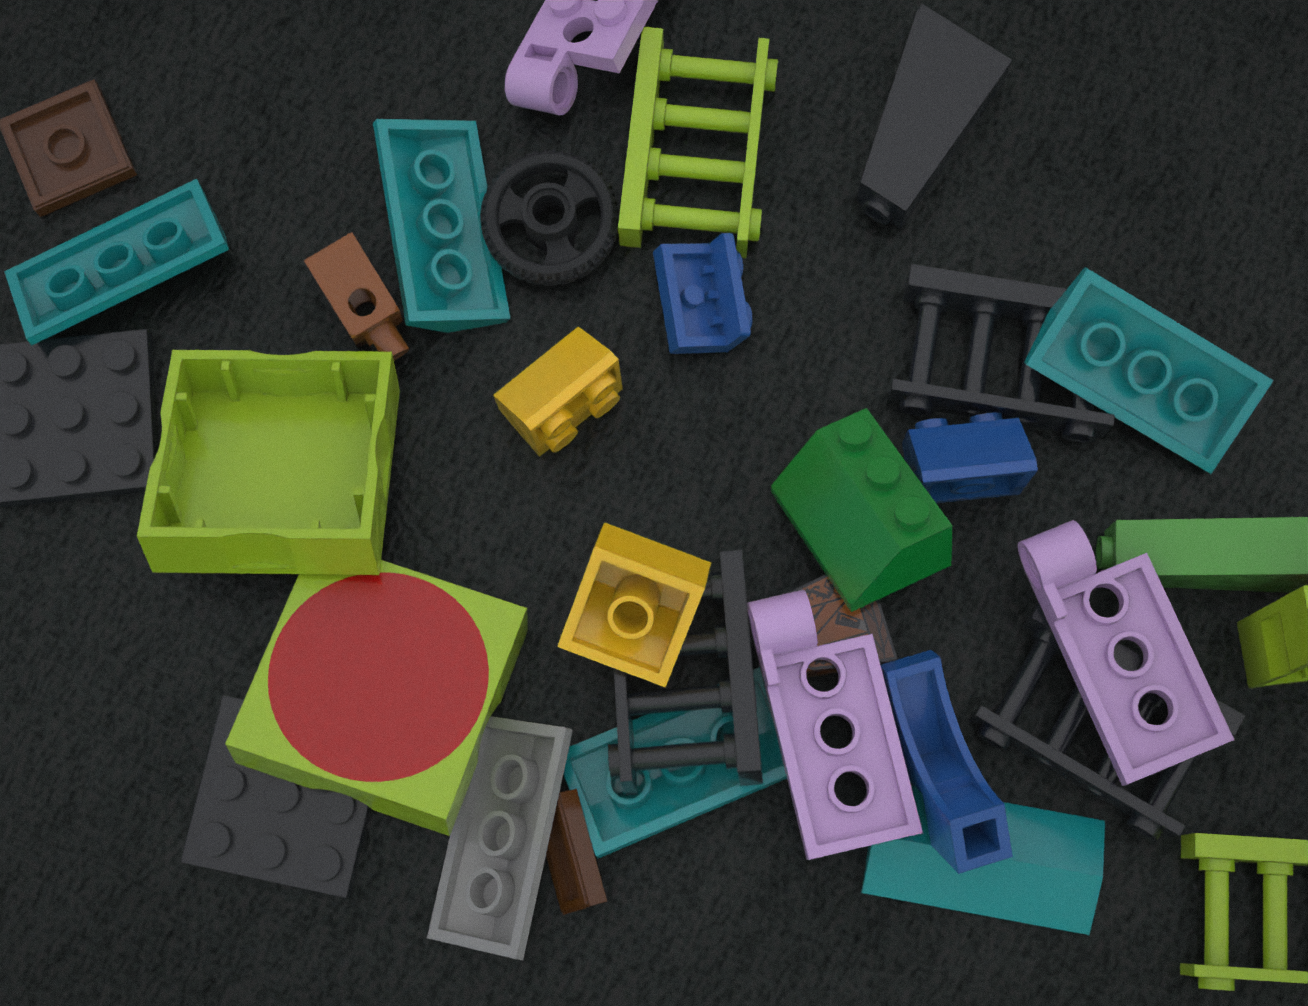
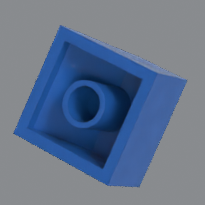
(970, 459)

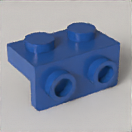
(703, 295)

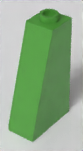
(1214, 552)

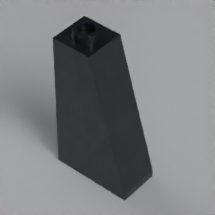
(931, 108)

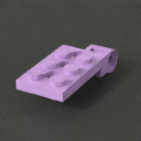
(543, 67)
(1062, 577)
(785, 647)

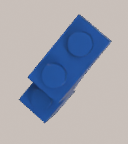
(961, 809)

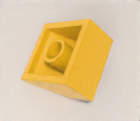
(635, 604)

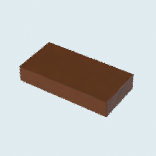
(573, 858)

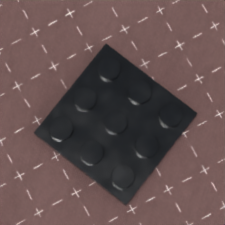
(77, 417)
(270, 825)

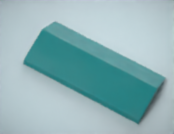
(434, 209)
(115, 261)
(1146, 370)
(668, 794)
(1045, 884)

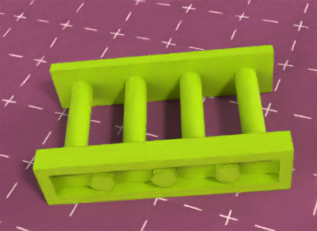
(654, 113)
(1275, 862)

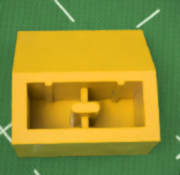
(561, 391)

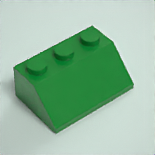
(863, 511)

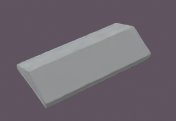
(501, 839)

